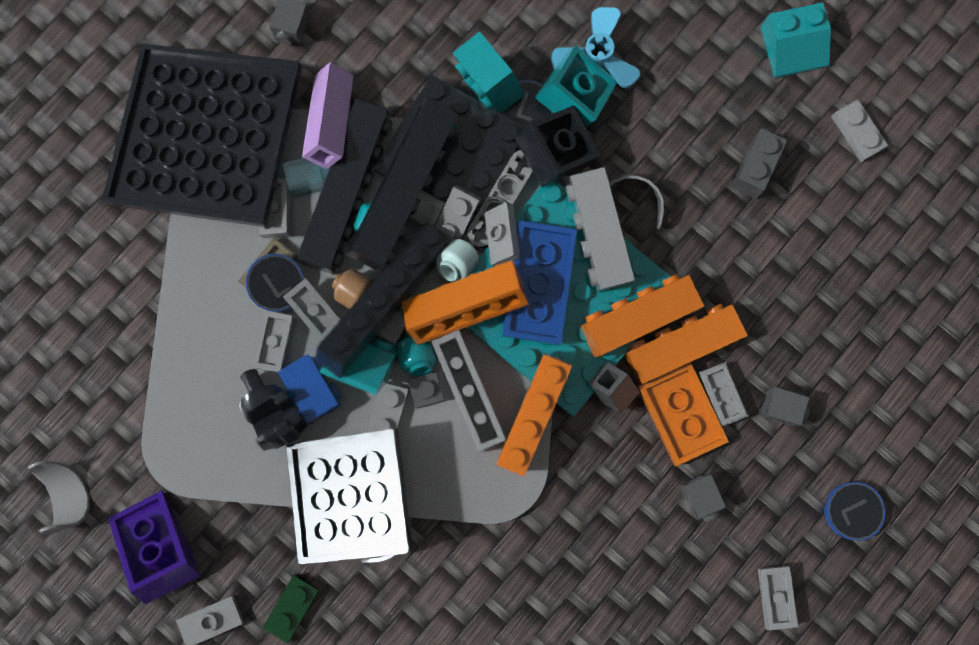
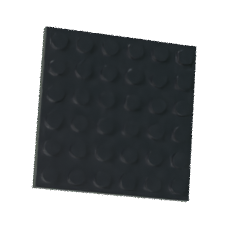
(203, 134)

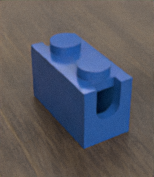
(310, 389)

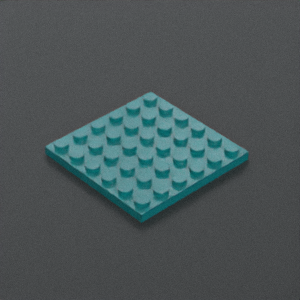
(552, 207)

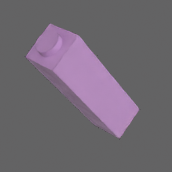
(328, 116)

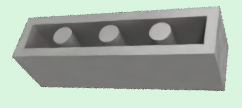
(601, 230)
(468, 391)

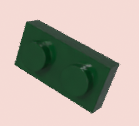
(291, 608)

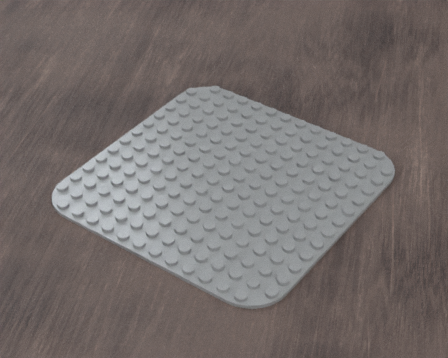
(208, 337)

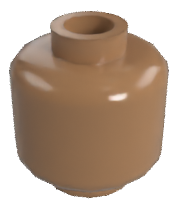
(350, 287)

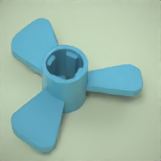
(603, 23)

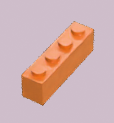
(464, 302)
(642, 315)
(685, 344)
(534, 414)

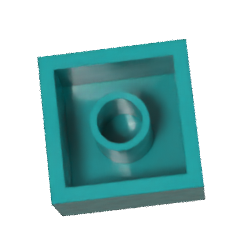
(487, 74)

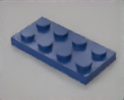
(546, 275)

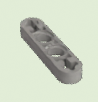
(498, 197)

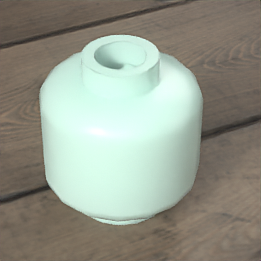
(457, 260)

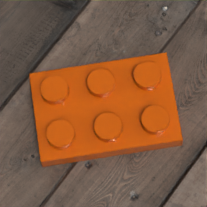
(682, 414)

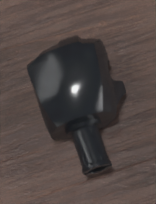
(270, 412)

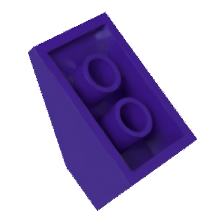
(152, 548)

